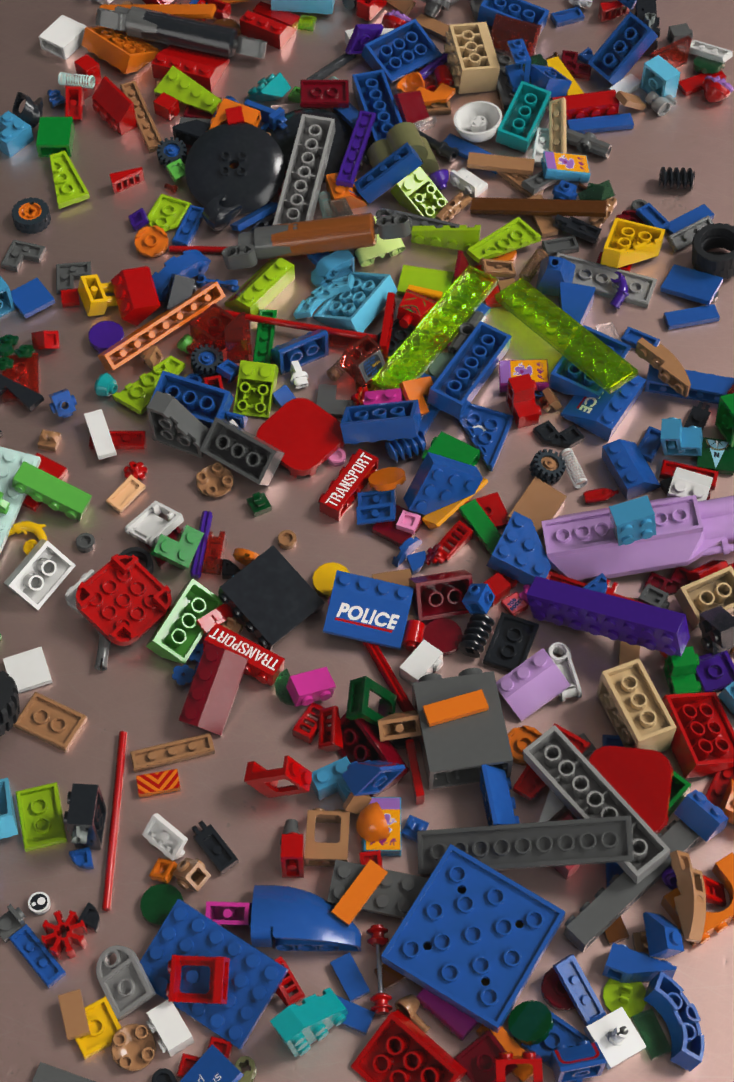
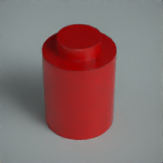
(444, 75)
(413, 634)

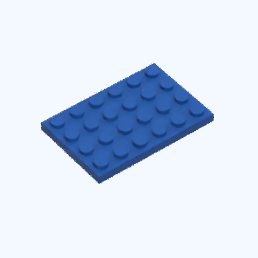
(251, 972)

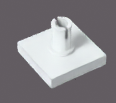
(615, 1037)

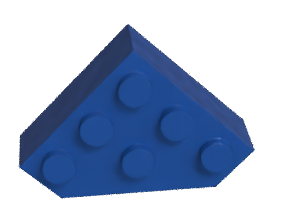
(441, 483)
(520, 552)

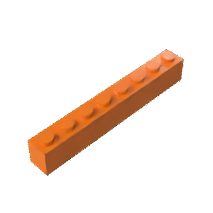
(160, 326)

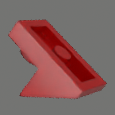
(74, 102)

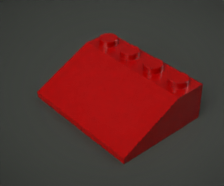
(199, 66)
(702, 735)
(405, 1054)

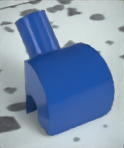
(55, 98)

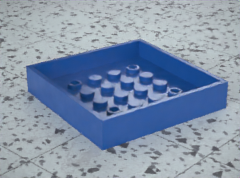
(473, 938)

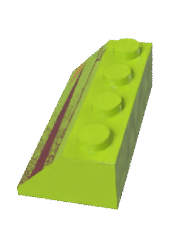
(262, 287)

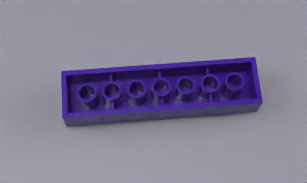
(609, 616)

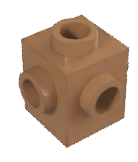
(191, 874)

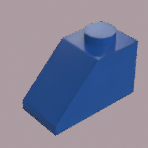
(662, 936)

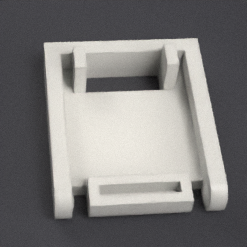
(149, 524)

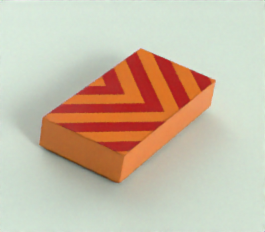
(158, 783)

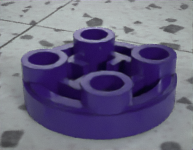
(104, 335)

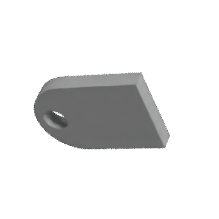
(124, 981)

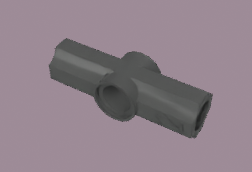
(588, 143)
(465, 331)

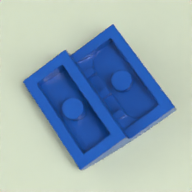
(376, 507)

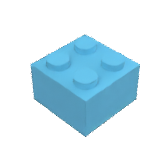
(660, 77)

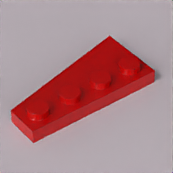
(530, 784)

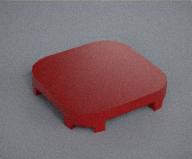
(304, 434)
(123, 600)
(640, 778)

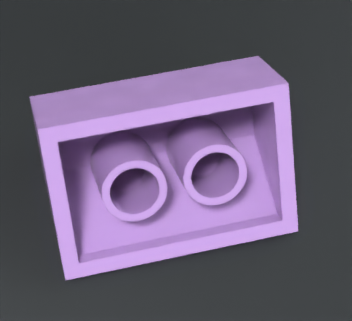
(532, 684)

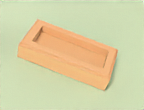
(125, 494)

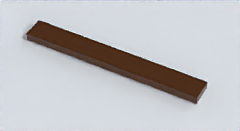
(540, 207)

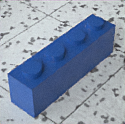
(388, 173)

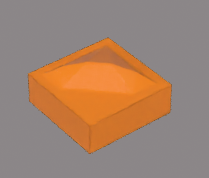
(163, 870)

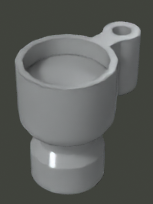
(660, 104)

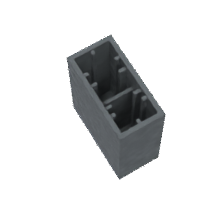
(459, 747)

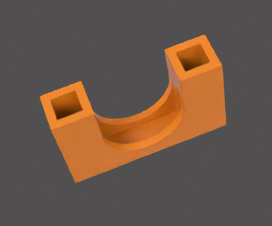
(251, 116)
(714, 920)

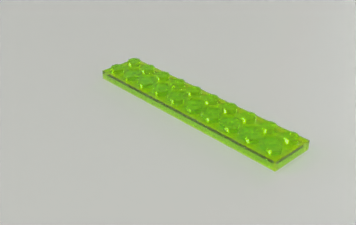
(436, 329)
(566, 335)

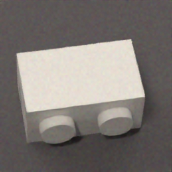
(422, 661)
(170, 1028)

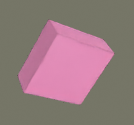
(408, 522)

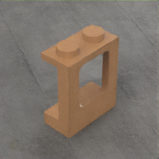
(326, 854)

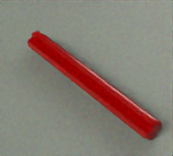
(389, 676)

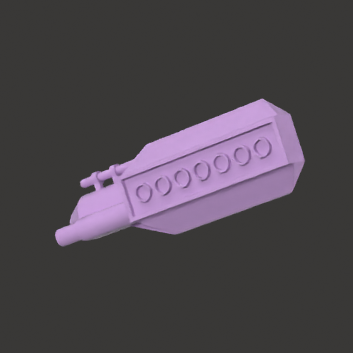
(585, 544)

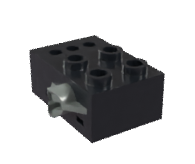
(647, 13)
(86, 816)

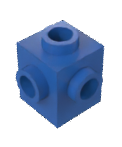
(565, 191)
(58, 398)
(478, 598)

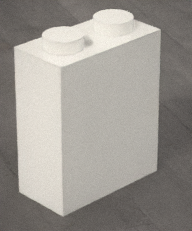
(62, 37)

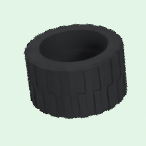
(711, 237)

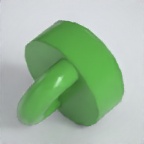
(184, 342)

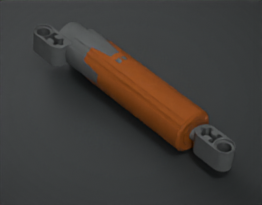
(313, 237)

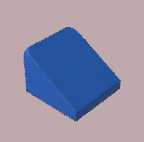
(282, 396)
(241, 420)

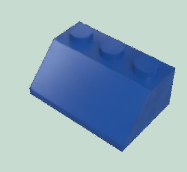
(304, 349)
(629, 468)
(497, 797)

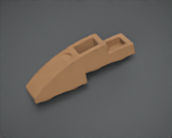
(669, 367)
(692, 901)

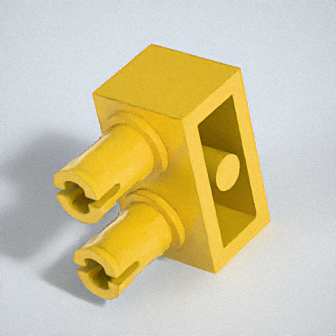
(93, 295)

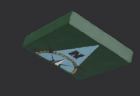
(716, 456)

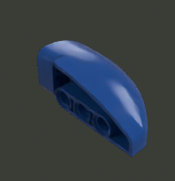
(298, 922)

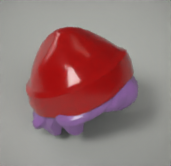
(394, 19)
(716, 89)

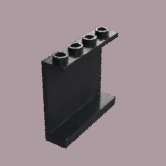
(270, 597)

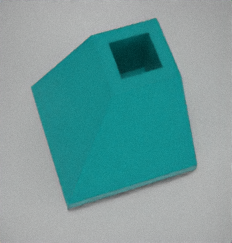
(269, 89)

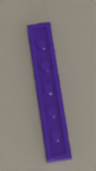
(355, 149)

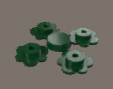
(7, 349)

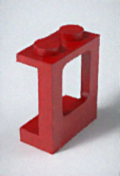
(266, 780)
(218, 979)
(527, 1057)

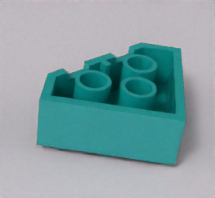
(309, 1022)

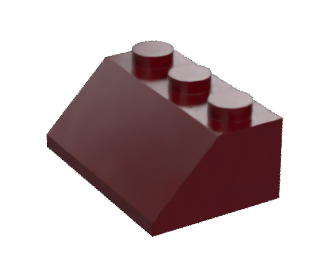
(440, 594)

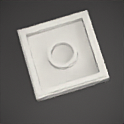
(28, 669)

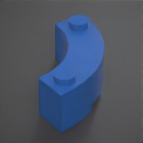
(188, 265)
(680, 1018)

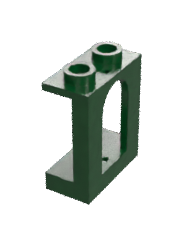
(359, 697)

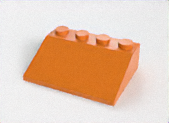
(118, 49)

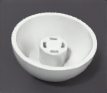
(478, 121)

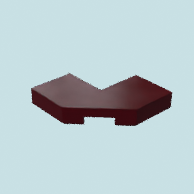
(577, 70)
(670, 586)

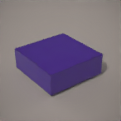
(138, 219)

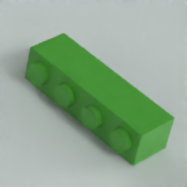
(51, 491)

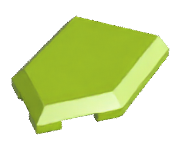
(167, 212)

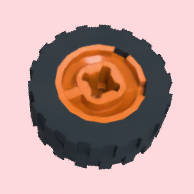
(31, 215)

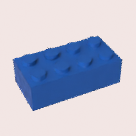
(514, 9)
(622, 49)
(197, 397)
(381, 422)

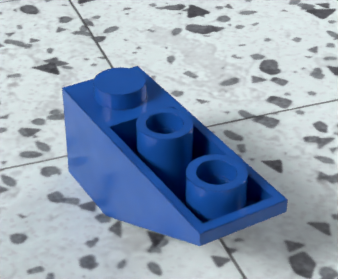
(633, 966)

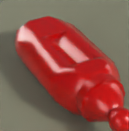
(598, 495)

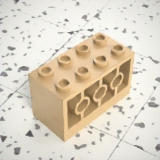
(472, 57)
(635, 707)

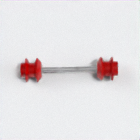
(381, 999)

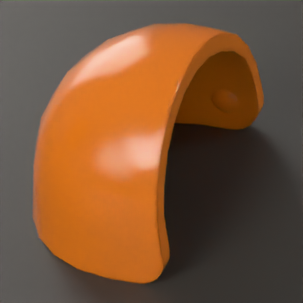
(410, 82)
(372, 823)

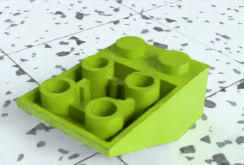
(419, 194)
(255, 388)

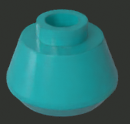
(105, 385)

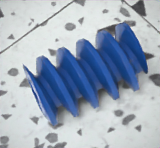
(405, 446)

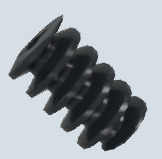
(675, 177)
(476, 635)

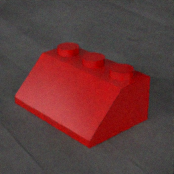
(265, 29)
(114, 107)
(135, 294)

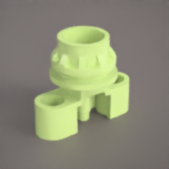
(367, 255)

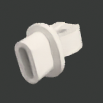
(581, 3)
(299, 377)

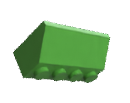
(178, 630)

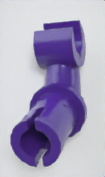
(622, 291)

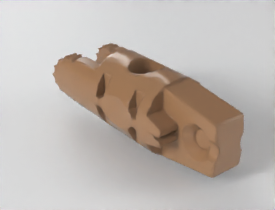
(453, 207)
(598, 221)

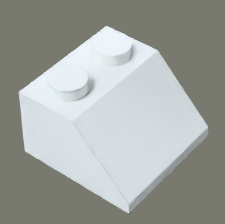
(689, 483)

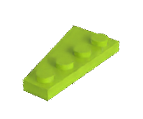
(187, 91)
(67, 181)
(446, 237)
(504, 240)
(138, 395)

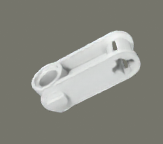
(567, 669)

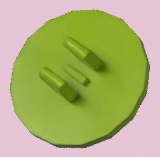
(624, 995)

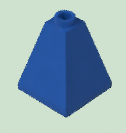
(552, 272)
(576, 300)

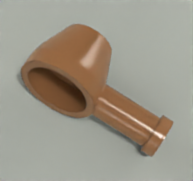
(408, 1006)

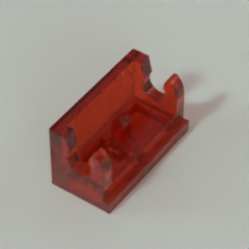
(214, 553)

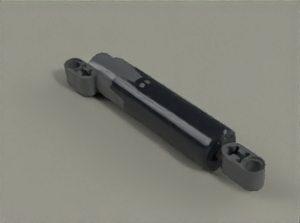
(180, 32)

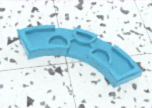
(321, 294)

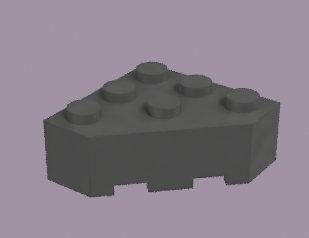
(175, 425)

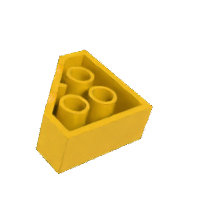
(631, 243)

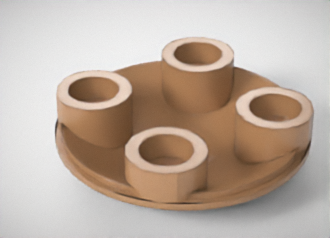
(214, 480)
(133, 1047)

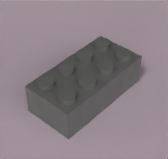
(242, 451)

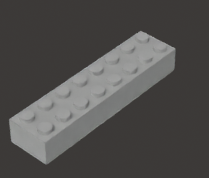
(305, 170)
(591, 796)

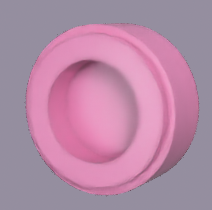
(337, 458)

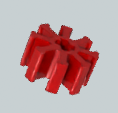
(55, 934)

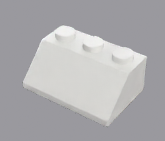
(39, 574)

